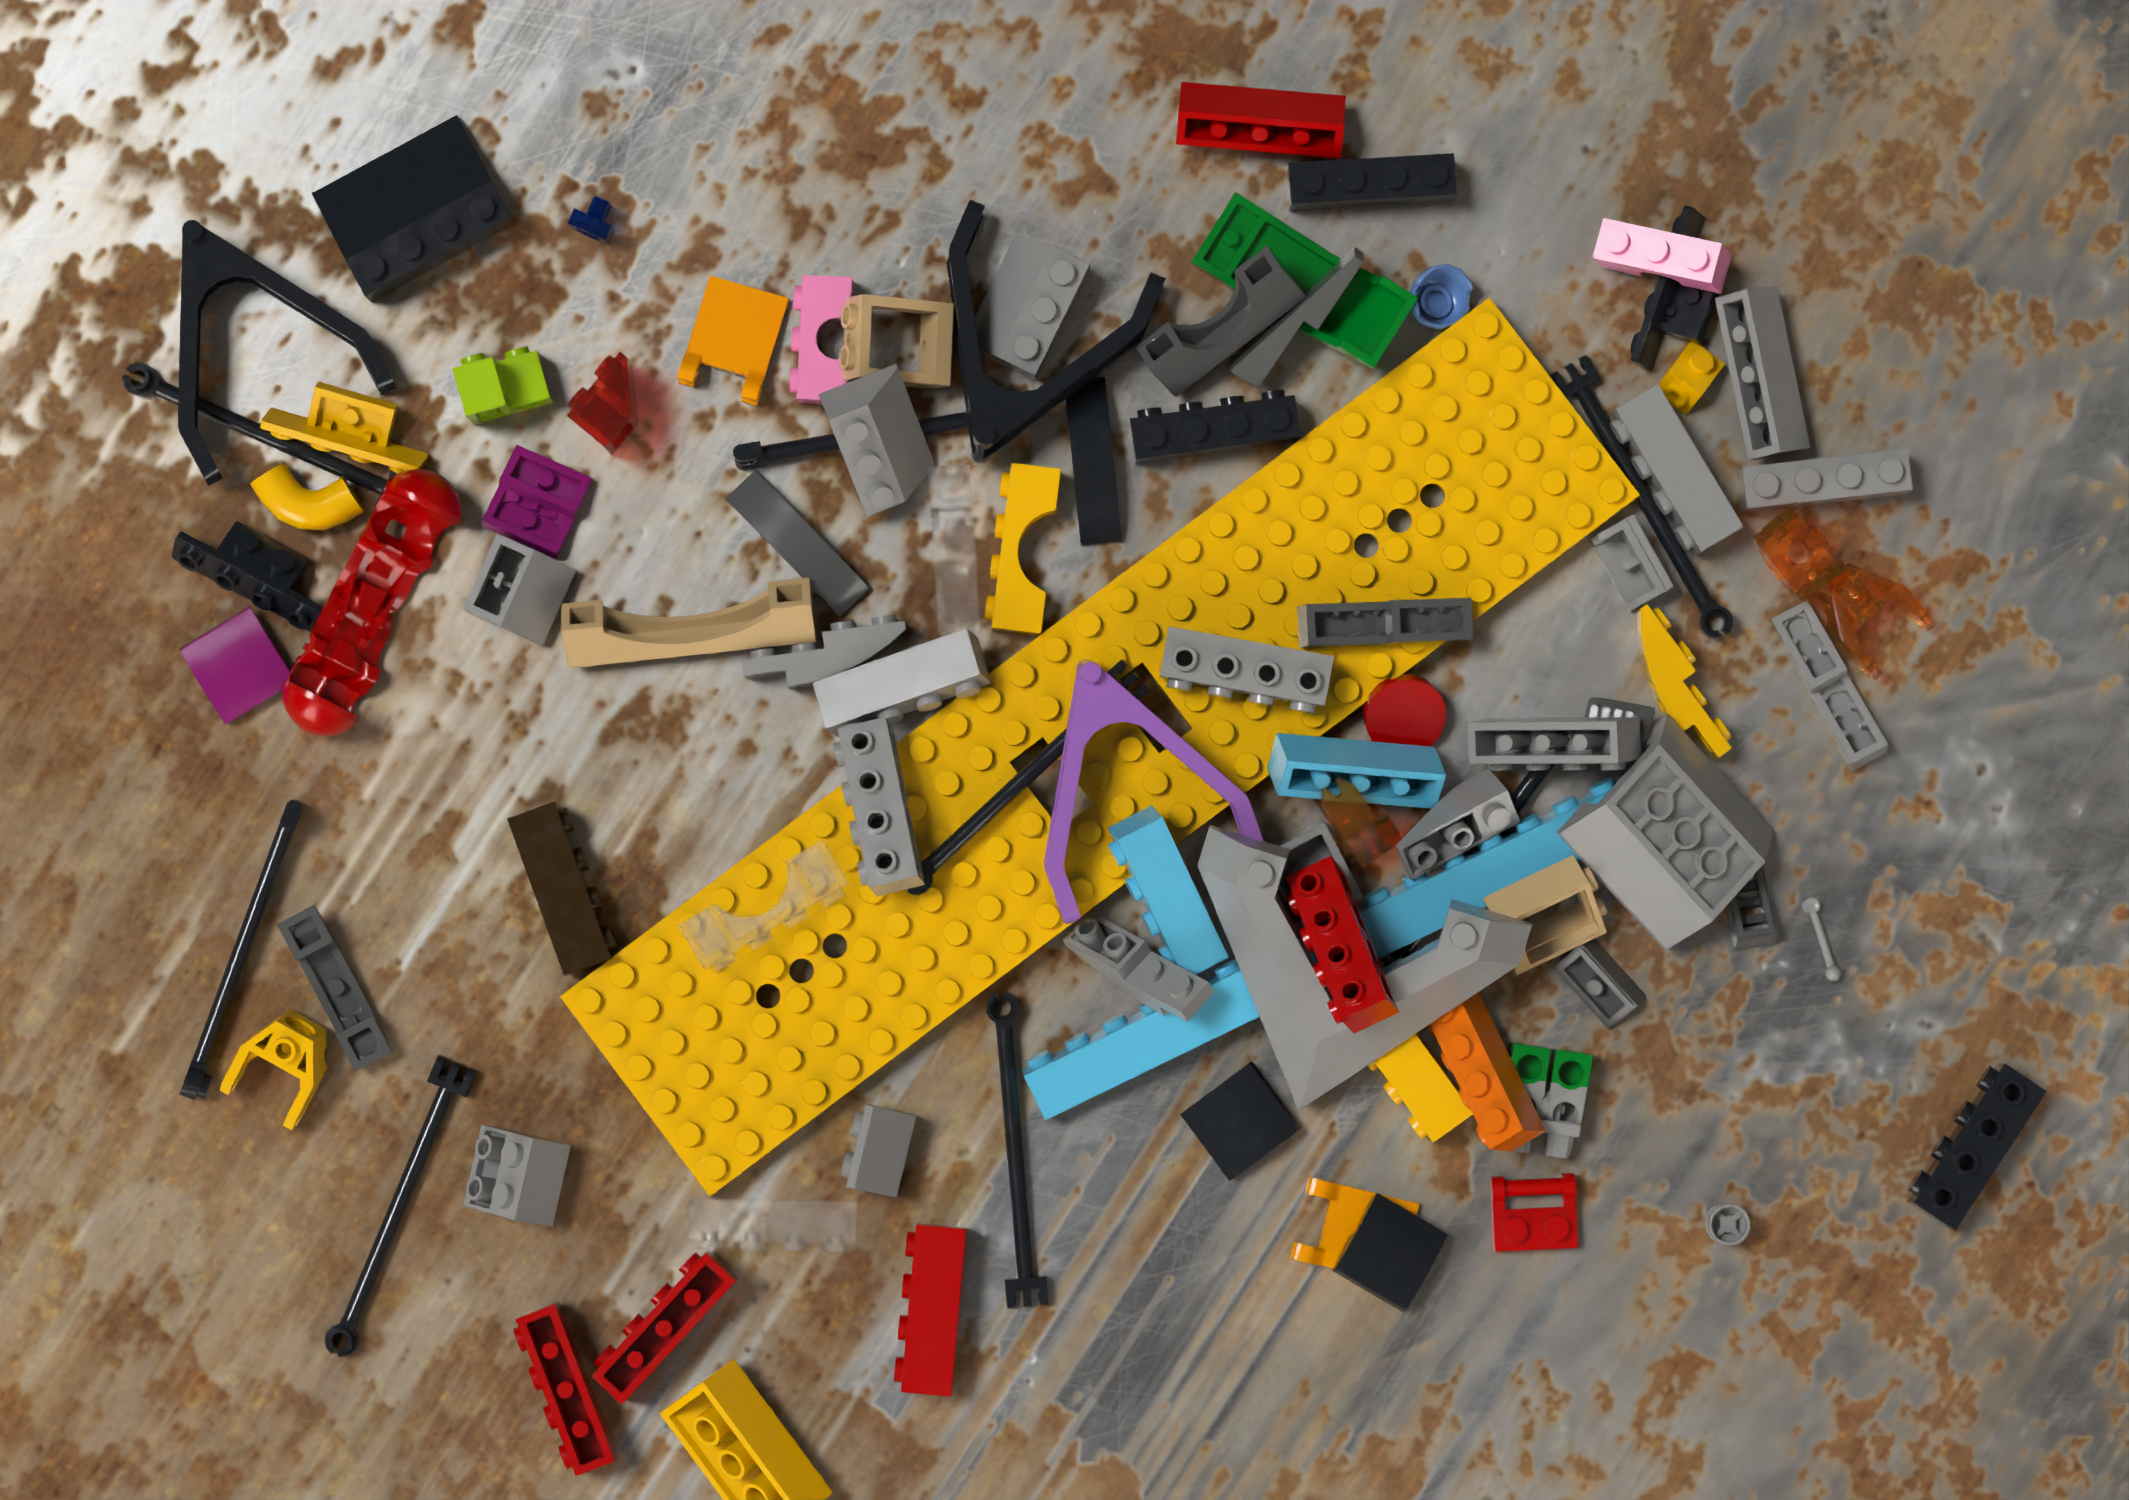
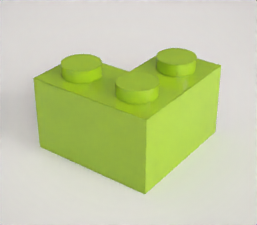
(501, 387)

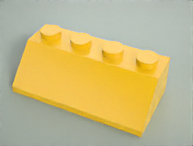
(742, 1441)

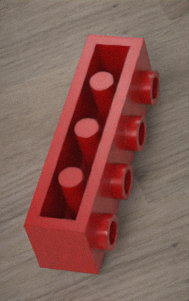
(1261, 120)
(1341, 945)
(932, 1310)
(660, 1332)
(567, 1389)

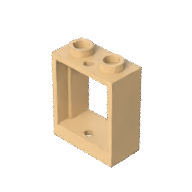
(934, 338)
(1562, 930)

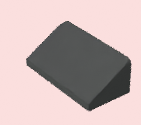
(1600, 982)

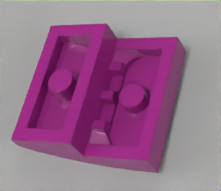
(536, 501)
(236, 664)

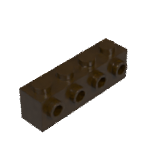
(561, 887)

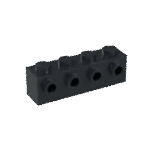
(1214, 429)
(1976, 1145)

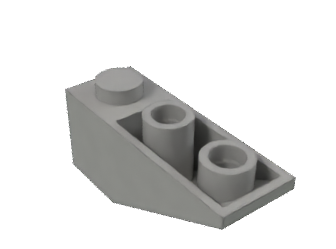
(1457, 823)

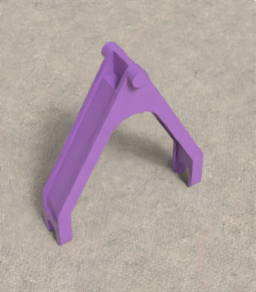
(1095, 704)

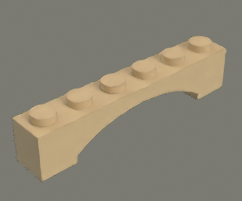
(609, 636)

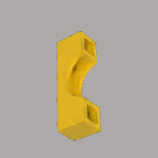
(1030, 496)

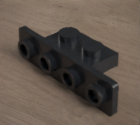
(1673, 307)
(253, 568)

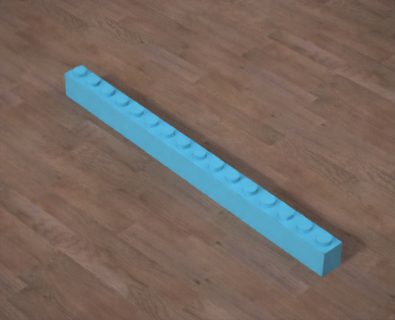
(1392, 921)

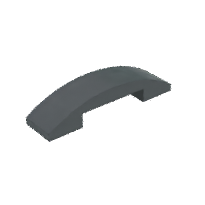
(797, 543)
(336, 987)

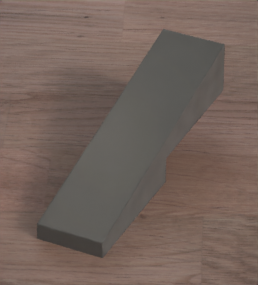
(1262, 353)
(1385, 622)

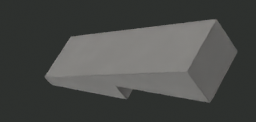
(1830, 686)

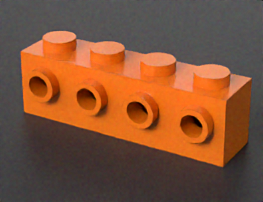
(1486, 1076)

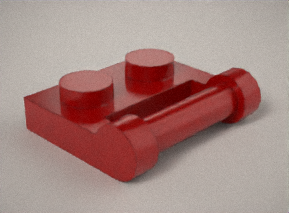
(1537, 1226)

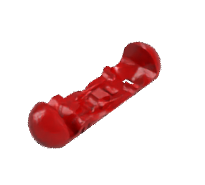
(358, 614)

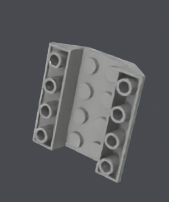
(1671, 837)

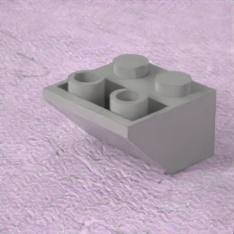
(519, 589)
(879, 1151)
(516, 1175)

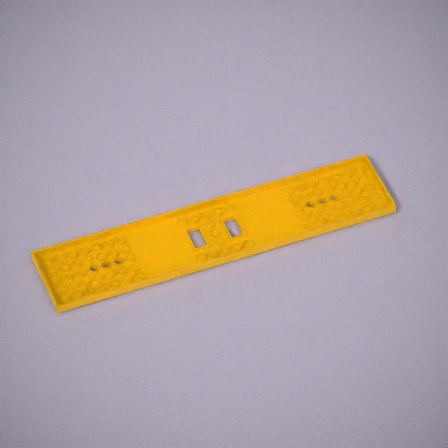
(1457, 414)

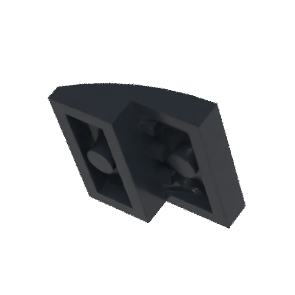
(1240, 1121)
(1390, 1252)

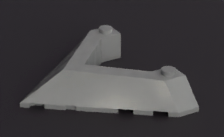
(1281, 979)

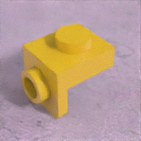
(1690, 376)

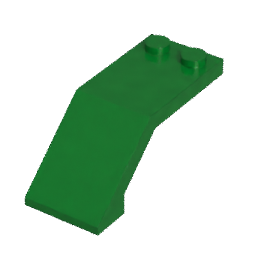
(1362, 317)

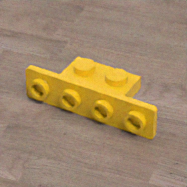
(347, 424)

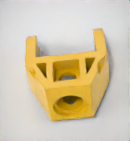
(292, 1045)

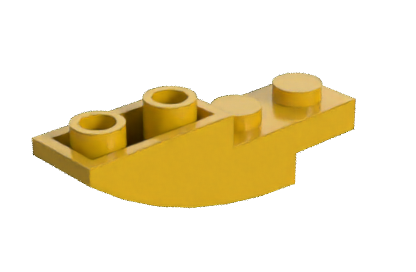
(1665, 669)

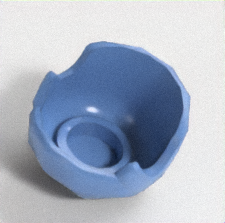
(1441, 295)

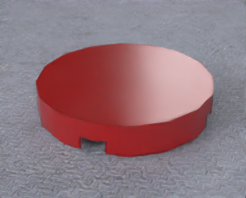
(1405, 711)

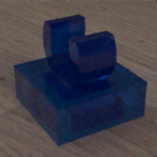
(593, 222)

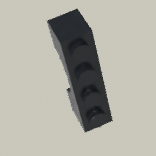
(1350, 181)

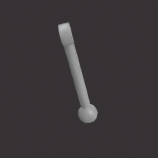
(1812, 907)

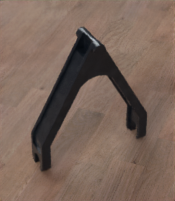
(213, 264)
(1002, 414)

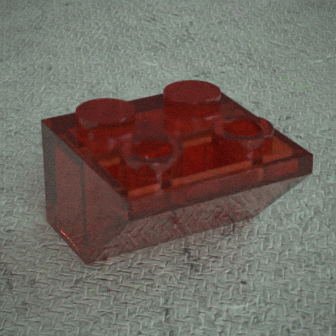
(609, 406)

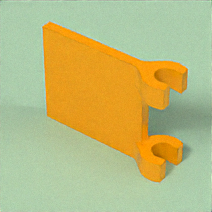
(734, 334)
(1341, 1220)

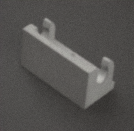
(1631, 562)

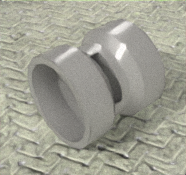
(1733, 1224)

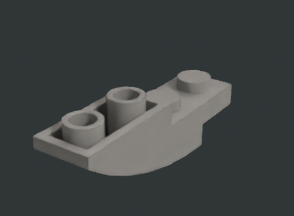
(843, 650)
(1136, 969)

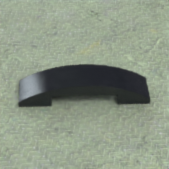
(1093, 464)

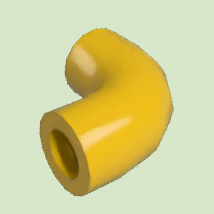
(305, 507)

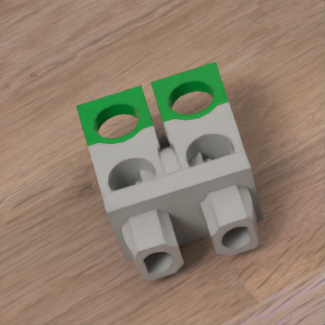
(1564, 1100)

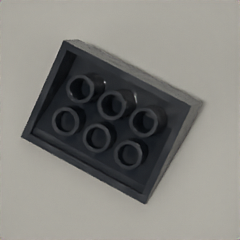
(413, 209)

